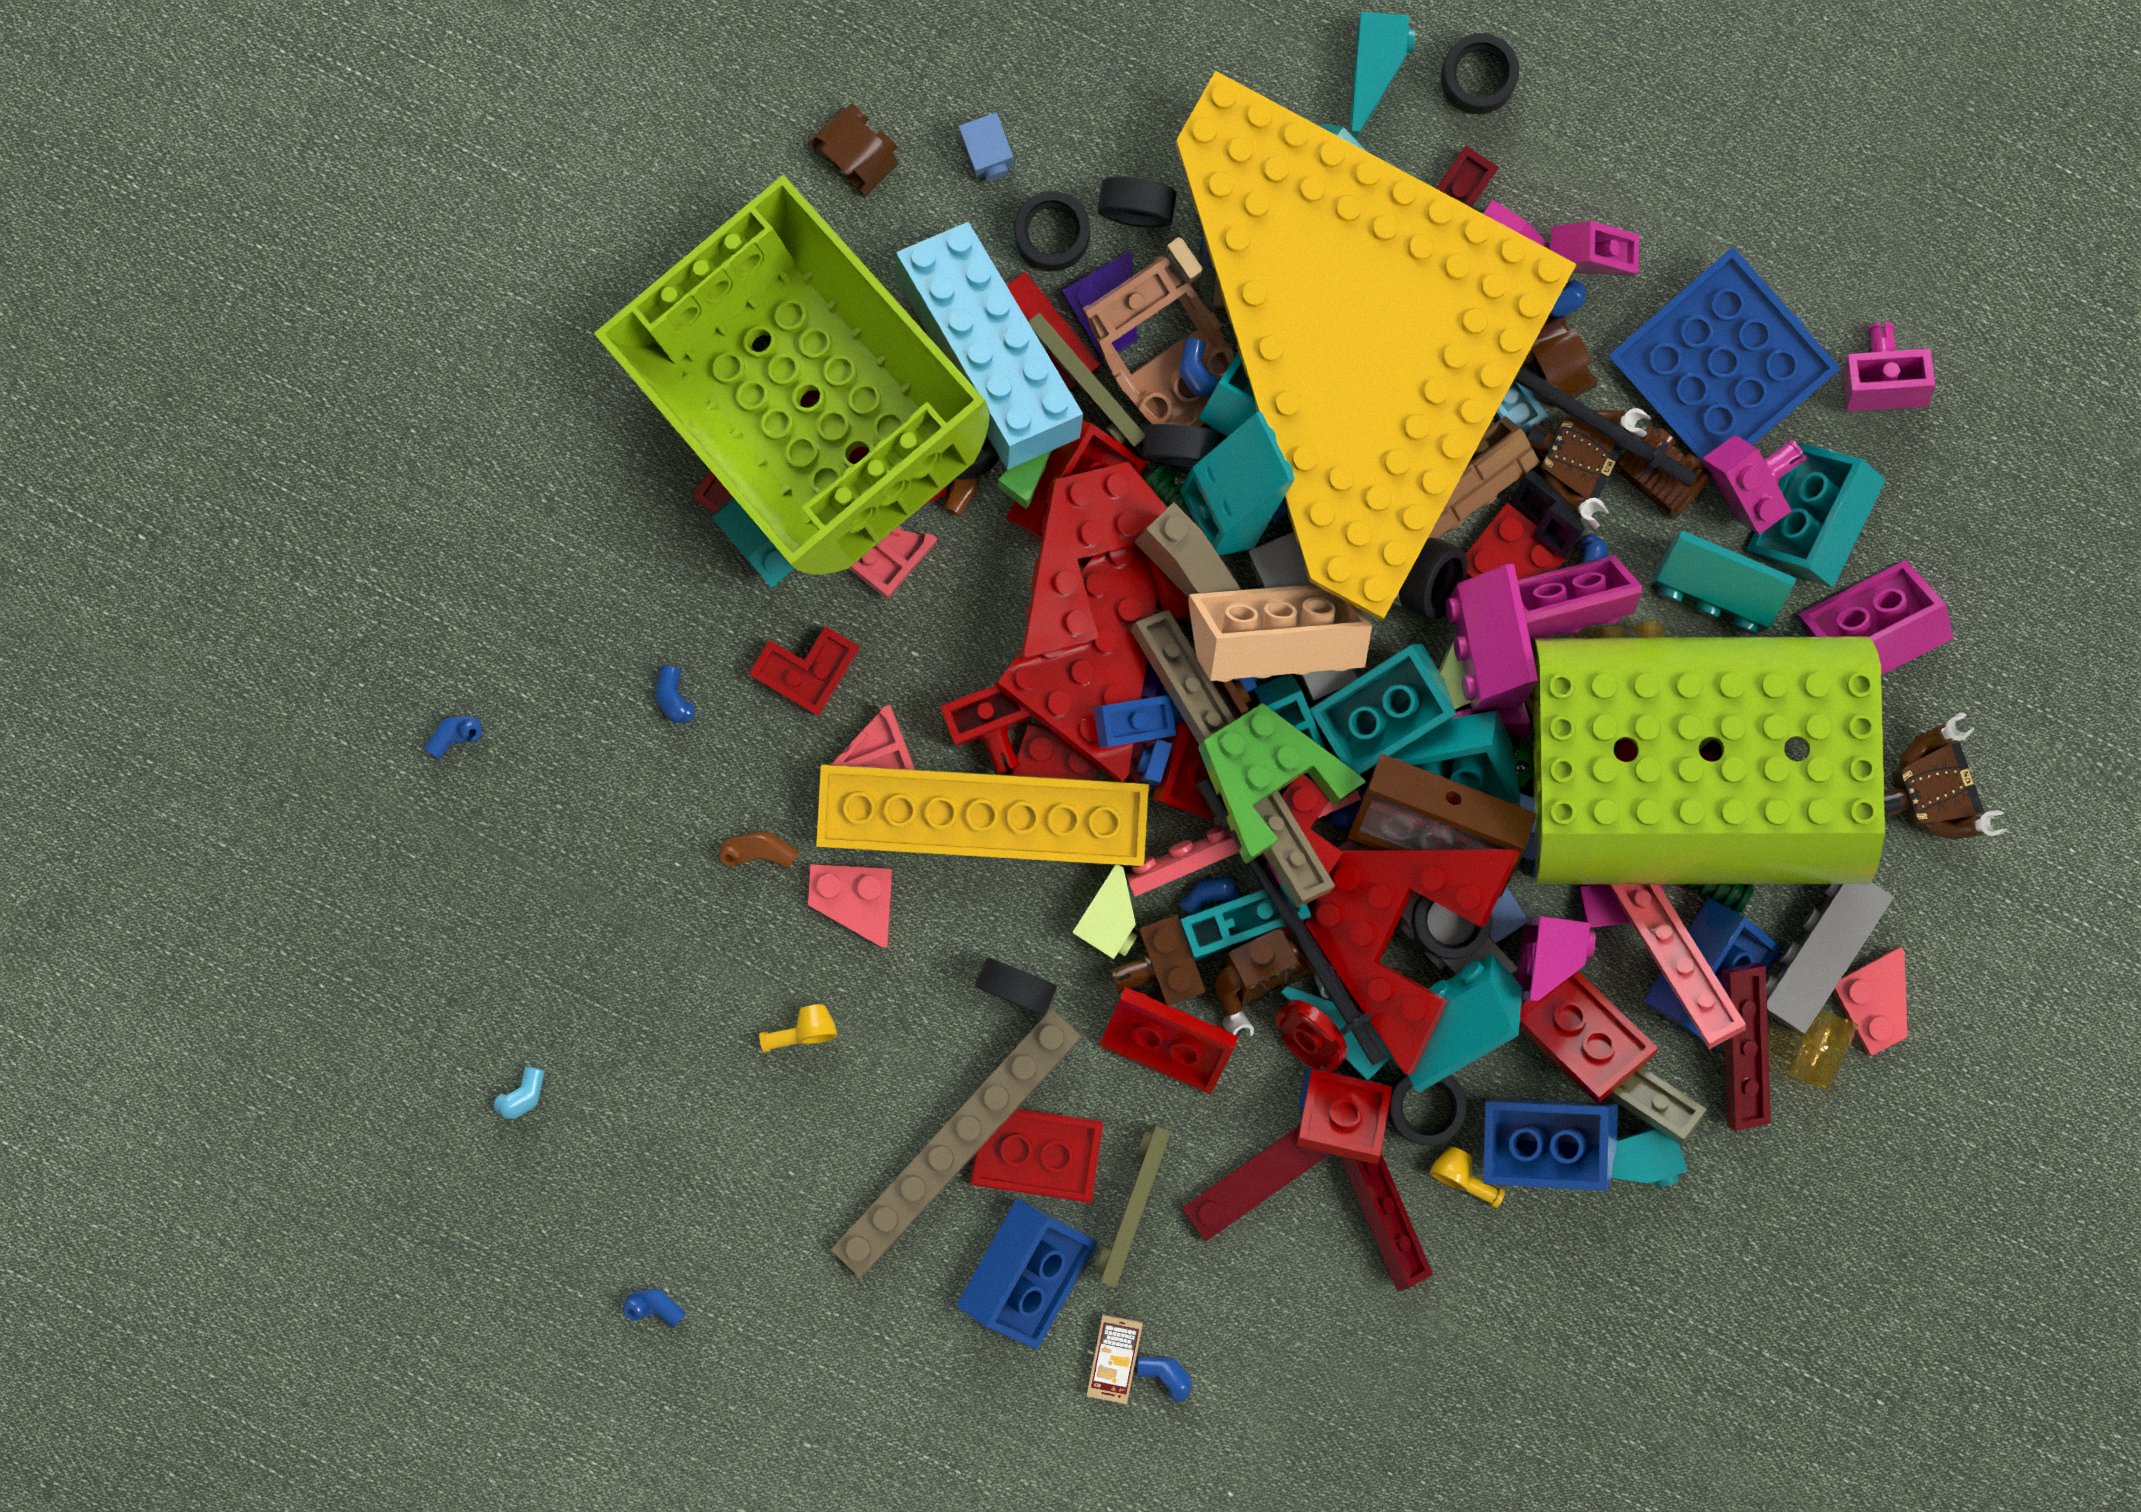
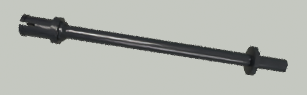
(1610, 430)
(1354, 1021)

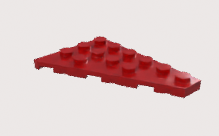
(1070, 681)

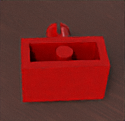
(986, 718)

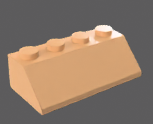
(1277, 632)

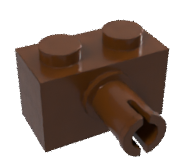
(1165, 962)

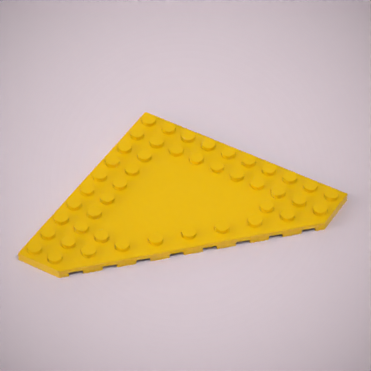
(1365, 323)

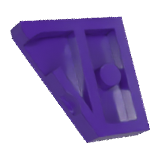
(1093, 288)

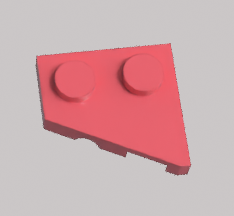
(893, 560)
(878, 745)
(854, 898)
(1876, 1001)

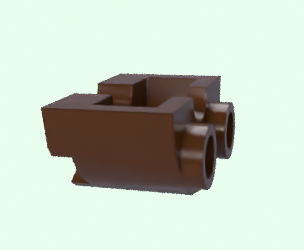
(856, 149)
(1562, 358)

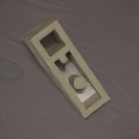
(1185, 554)

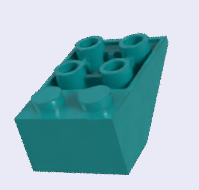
(1238, 487)

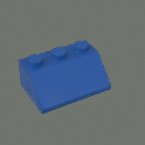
(1725, 942)
(1549, 1143)
(1026, 1274)

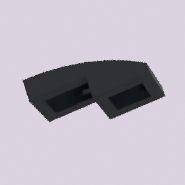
(1555, 519)

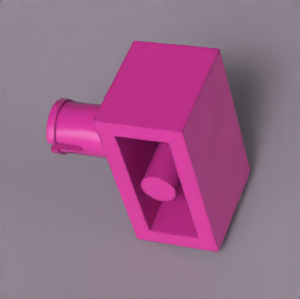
(1887, 376)
(1751, 482)

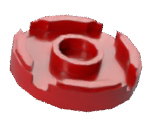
(1311, 1035)

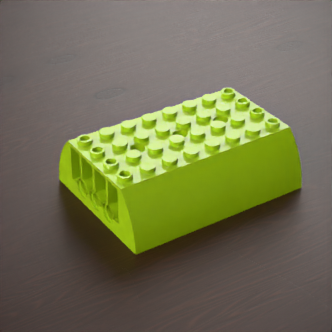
(831, 332)
(1696, 819)

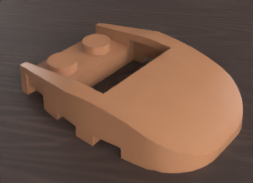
(1157, 384)

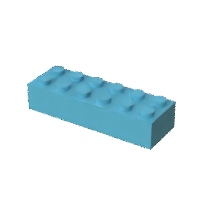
(989, 342)

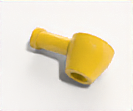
(812, 1027)
(1455, 1170)

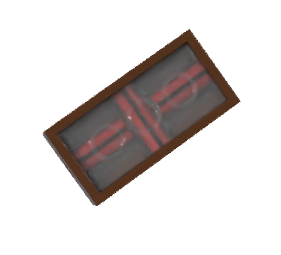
(1429, 812)

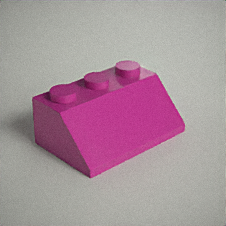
(1578, 597)
(1889, 608)
(1492, 640)
(1551, 954)

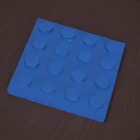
(1724, 358)

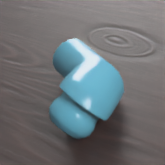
(523, 1099)

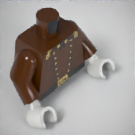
(1581, 460)
(1938, 786)
(1259, 971)

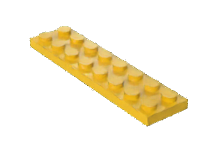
(982, 815)

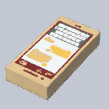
(1184, 263)
(1114, 1358)

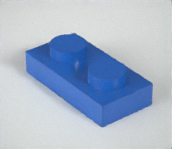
(1134, 721)

